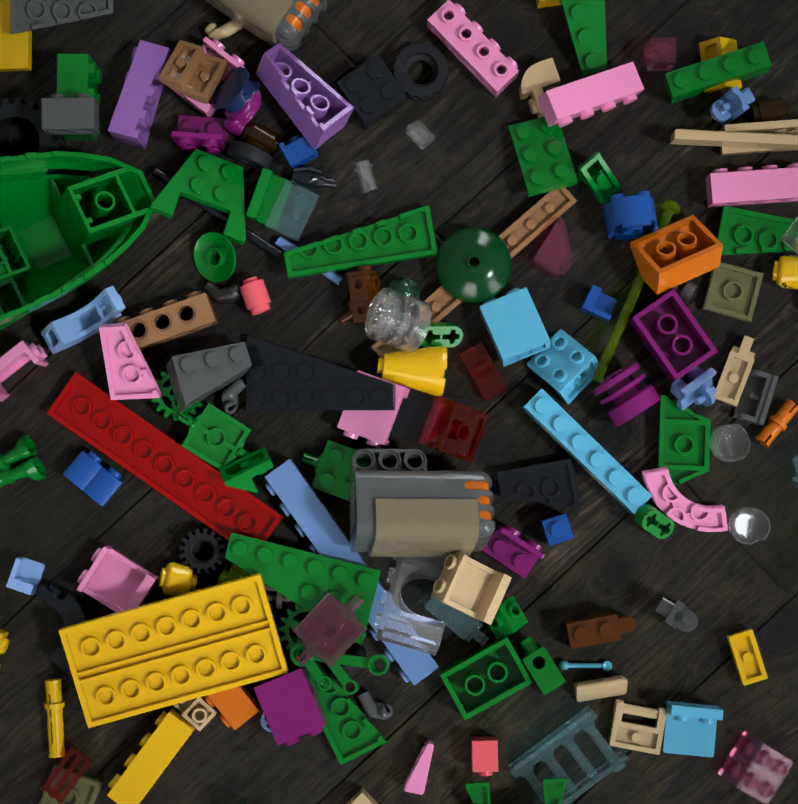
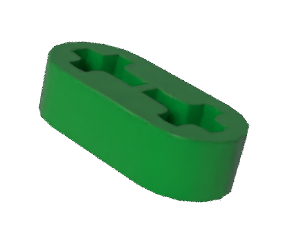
(439, 330)
(656, 519)

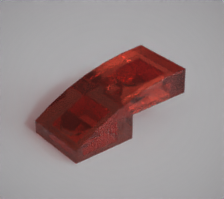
(483, 371)

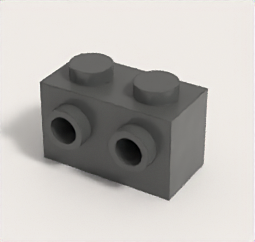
(70, 115)

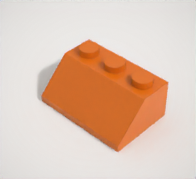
(676, 254)

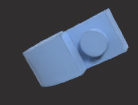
(84, 322)

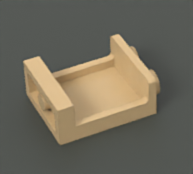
(470, 587)

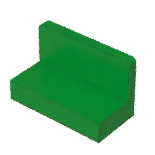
(265, 196)

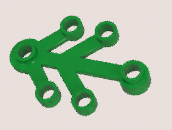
(337, 669)

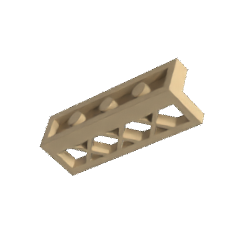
(771, 127)

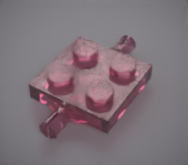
(330, 630)

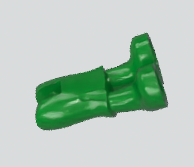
(31, 468)

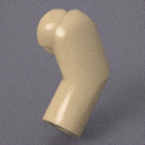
(223, 31)

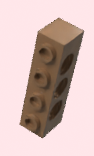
(202, 318)

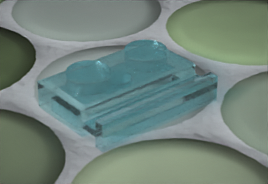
(292, 211)

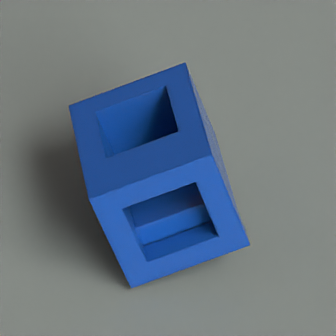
(298, 151)

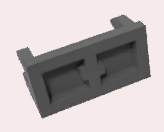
(756, 398)

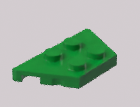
(682, 441)

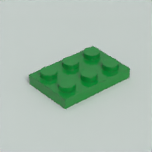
(542, 156)

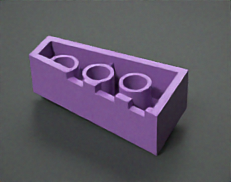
(140, 95)
(303, 95)

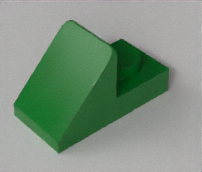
(598, 178)
(241, 472)

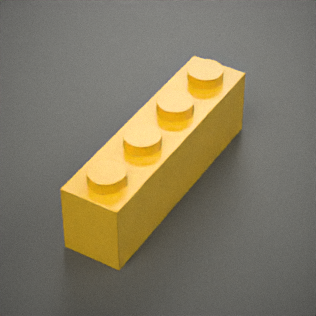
(153, 758)

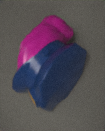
(239, 99)

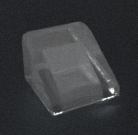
(420, 134)

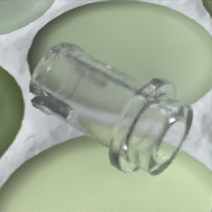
(365, 176)

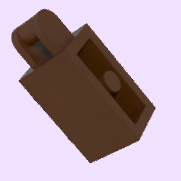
(597, 629)

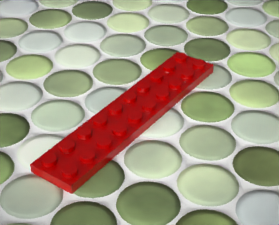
(161, 461)

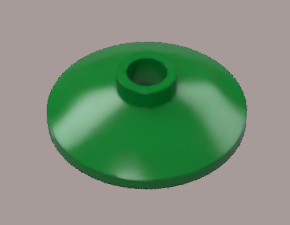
(207, 257)

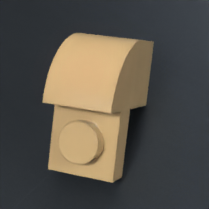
(537, 80)

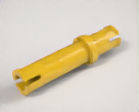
(55, 717)

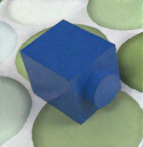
(556, 529)

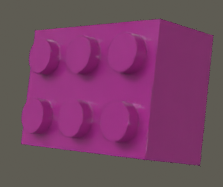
(672, 335)

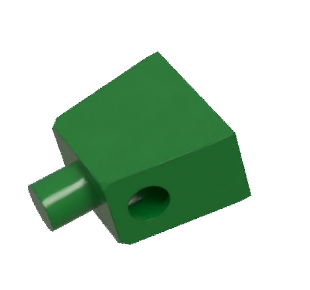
(549, 676)

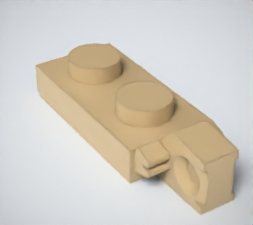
(735, 373)

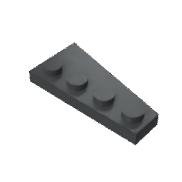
(39, 14)

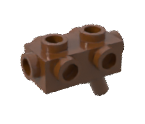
(362, 288)

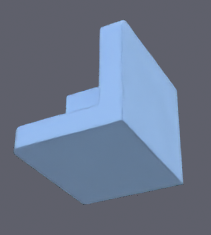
(25, 575)

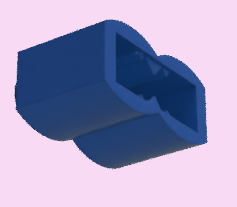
(93, 477)

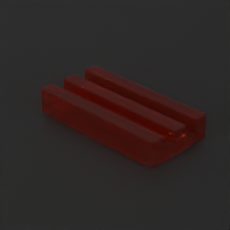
(53, 792)

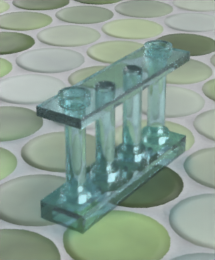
(565, 736)

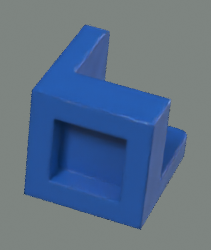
(598, 304)

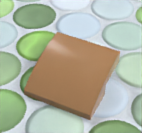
(193, 71)

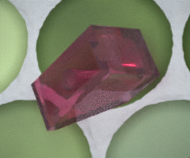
(555, 251)

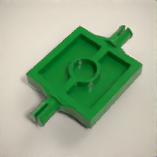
(215, 436)
(333, 469)

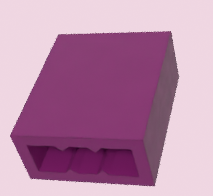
(291, 706)

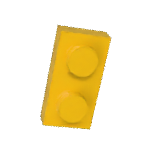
(747, 657)

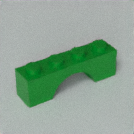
(732, 66)

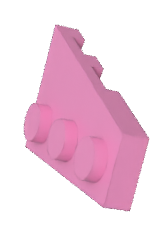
(125, 365)

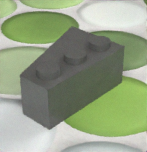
(205, 372)

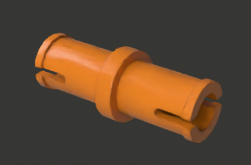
(777, 423)

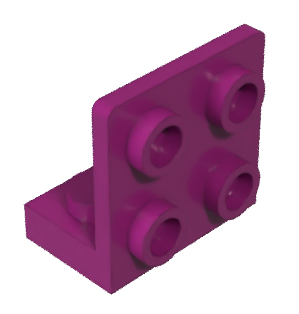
(201, 133)
(513, 551)

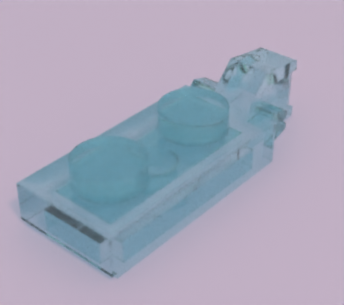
(459, 622)

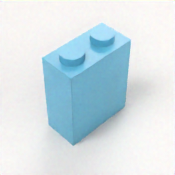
(514, 326)

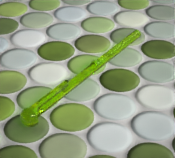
(670, 207)

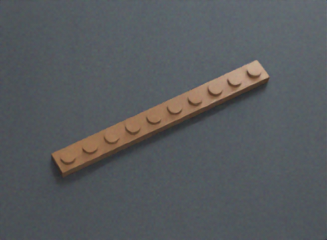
(515, 237)

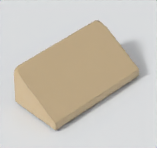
(600, 688)

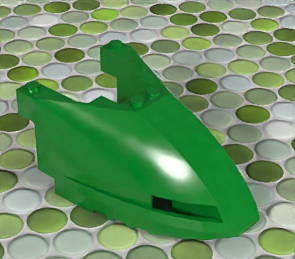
(63, 226)

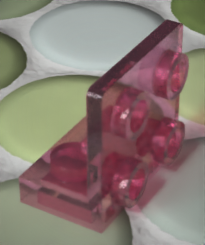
(755, 768)

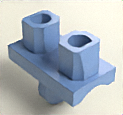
(731, 105)
(698, 391)

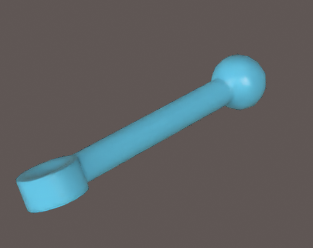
(606, 665)

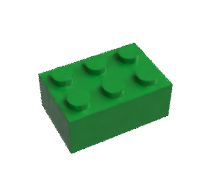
(78, 76)
(485, 677)

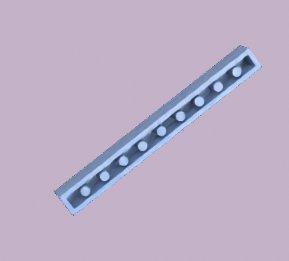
(330, 540)

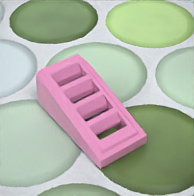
(418, 775)

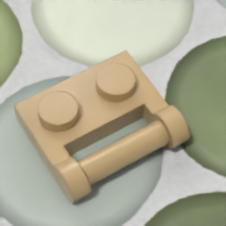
(635, 735)

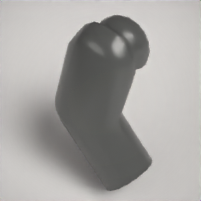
(229, 396)
(375, 709)

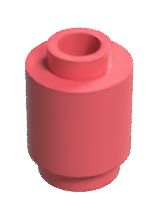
(255, 295)

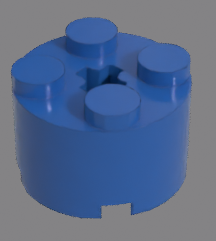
(630, 215)

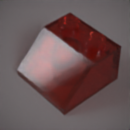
(453, 428)

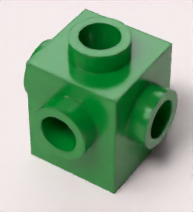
(508, 618)

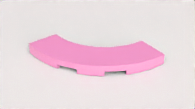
(680, 509)

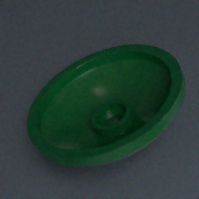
(469, 282)

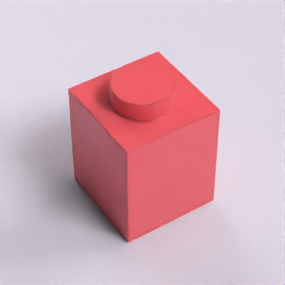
(484, 755)

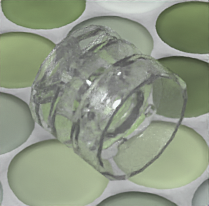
(398, 320)

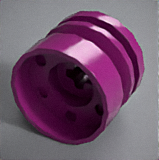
(626, 394)

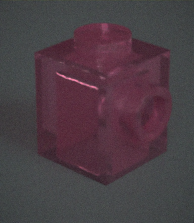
(660, 53)

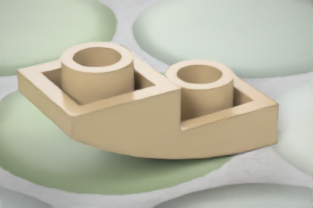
(196, 712)

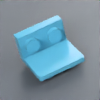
(565, 366)
(691, 728)

